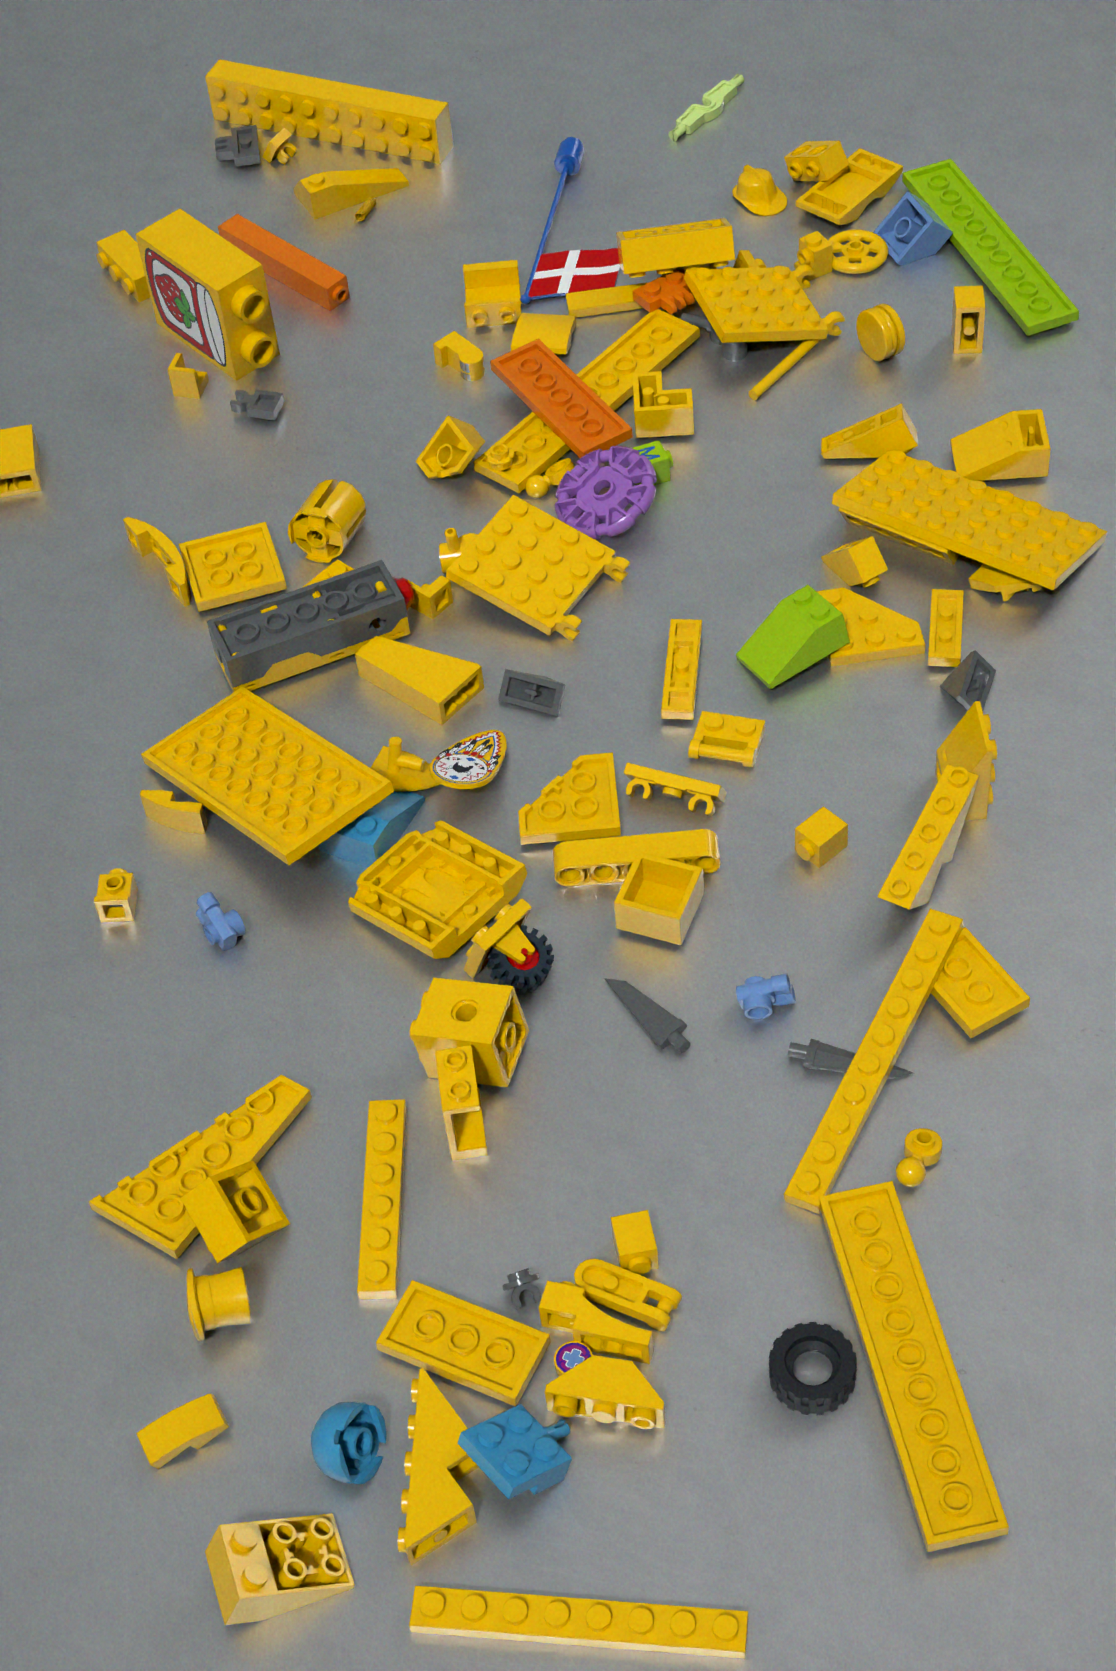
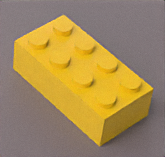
(675, 246)

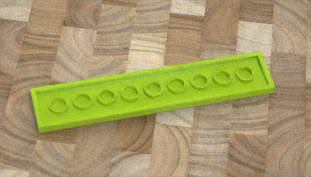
(992, 248)

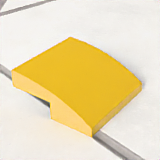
(551, 329)

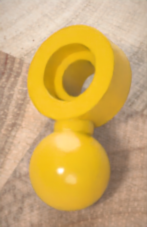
(538, 485)
(921, 1149)

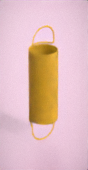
(365, 209)

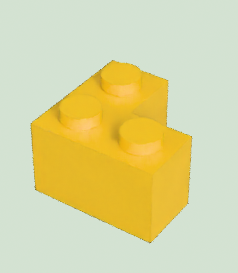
(659, 410)

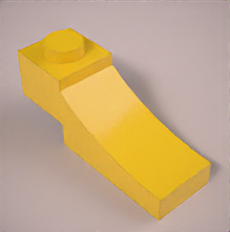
(568, 1310)

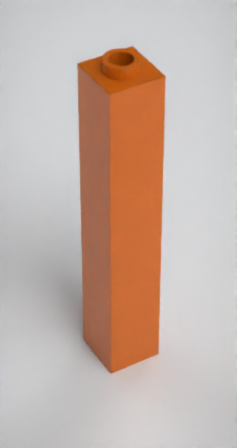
(287, 262)

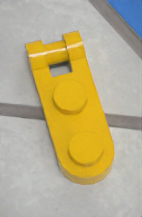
(627, 1292)

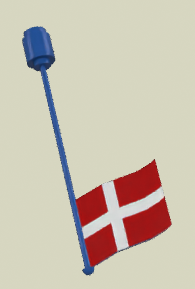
(573, 269)

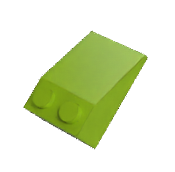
(794, 637)

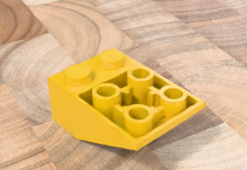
(1004, 448)
(972, 749)
(276, 1566)

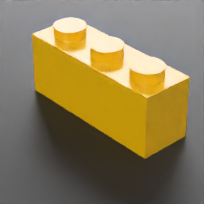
(123, 260)

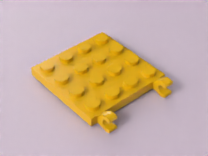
(760, 304)
(534, 567)

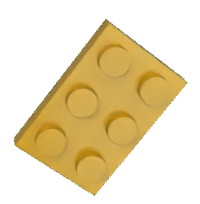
(977, 987)

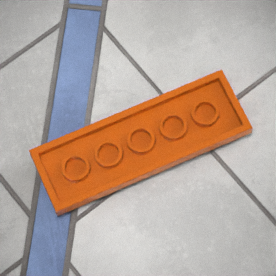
(561, 399)

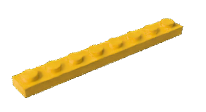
(579, 1622)

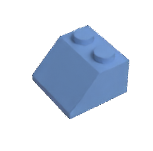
(912, 230)

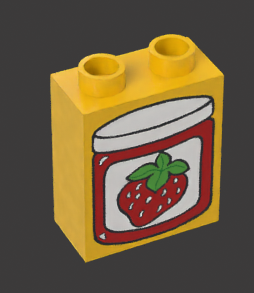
(208, 294)

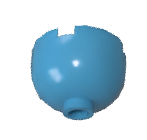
(348, 1441)

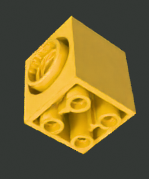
(474, 1015)

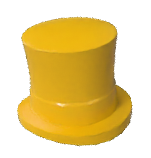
(217, 1301)

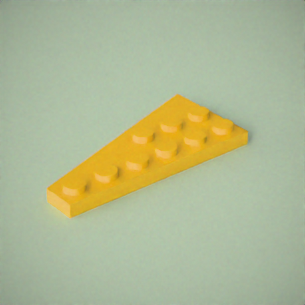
(151, 1200)

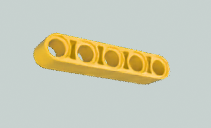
(611, 857)

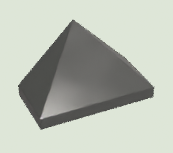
(970, 681)
(532, 691)

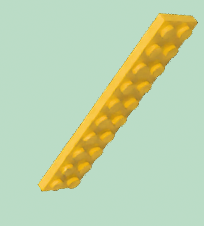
(643, 348)
(912, 1368)

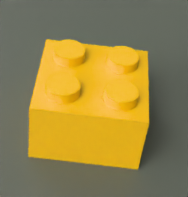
(659, 898)

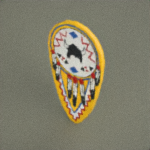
(470, 761)

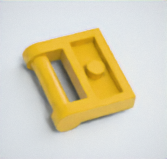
(727, 738)

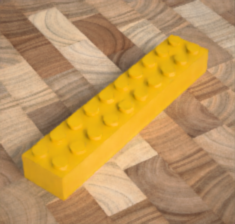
(330, 111)

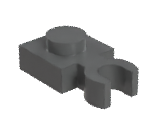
(260, 405)

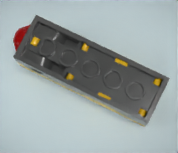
(310, 626)

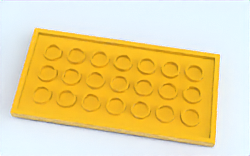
(971, 518)
(267, 775)

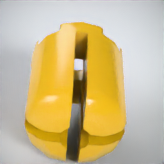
(327, 520)

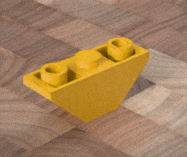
(607, 1392)

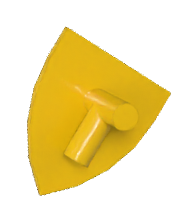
(403, 768)

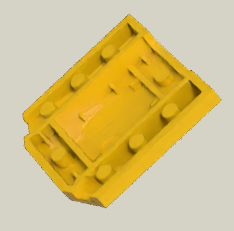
(437, 888)

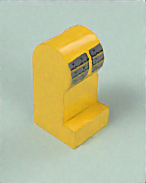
(460, 355)

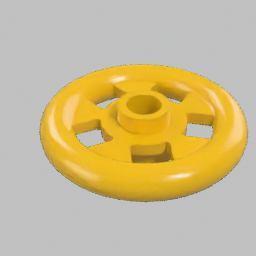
(857, 251)

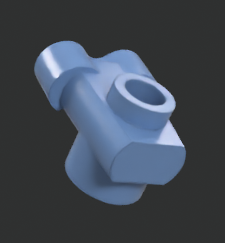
(219, 926)
(760, 994)

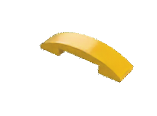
(149, 539)

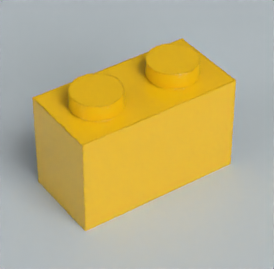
(968, 319)

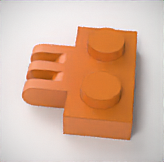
(665, 292)

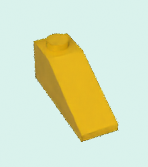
(872, 436)

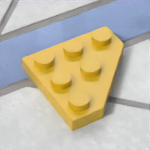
(872, 630)
(575, 805)

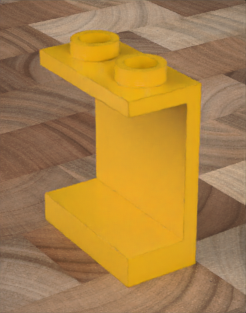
(492, 293)
(461, 1103)

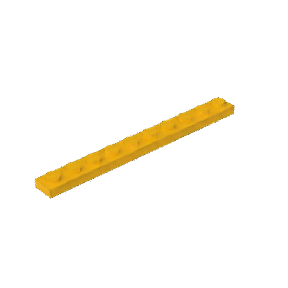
(873, 1061)

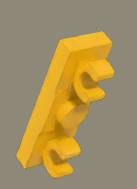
(674, 787)

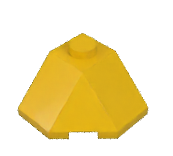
(450, 449)

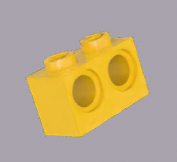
(816, 161)

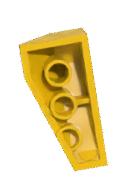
(338, 190)

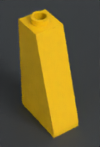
(420, 677)

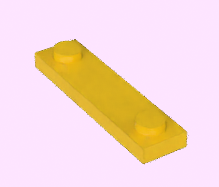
(681, 669)

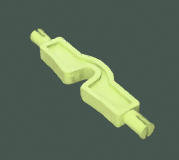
(712, 107)

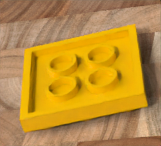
(232, 566)

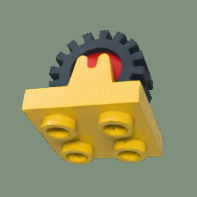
(510, 951)

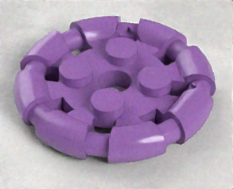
(591, 476)

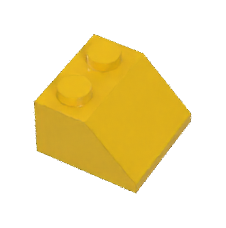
(234, 1211)

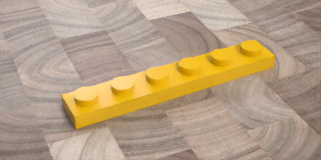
(382, 1200)

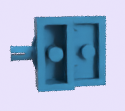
(518, 1451)

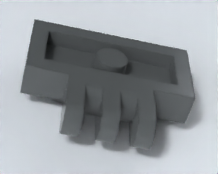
(241, 146)

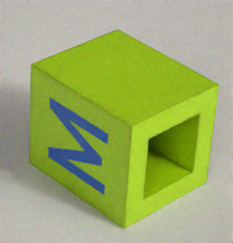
(660, 459)

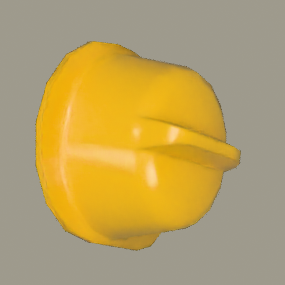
(758, 192)

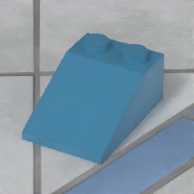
(375, 829)

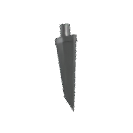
(656, 1020)
(831, 1058)

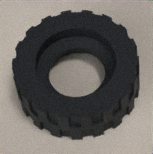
(812, 1398)

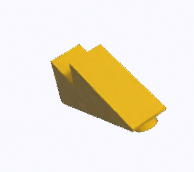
(931, 840)
(434, 1502)

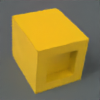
(186, 381)
(432, 598)

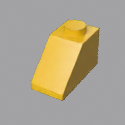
(857, 562)

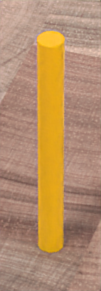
(786, 364)

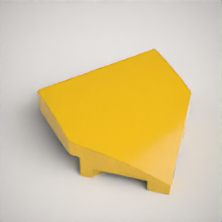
(995, 580)

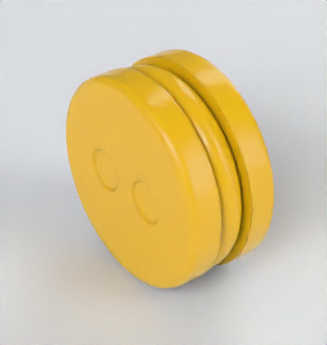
(880, 332)

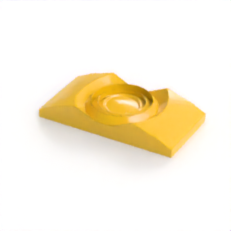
(852, 189)

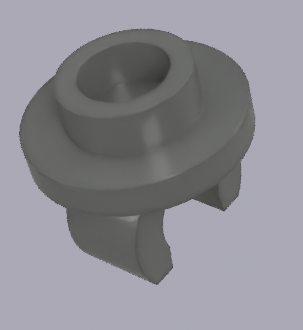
(521, 1281)

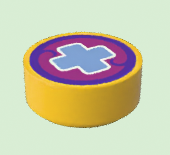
(570, 1355)

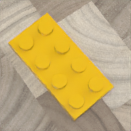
(463, 1342)

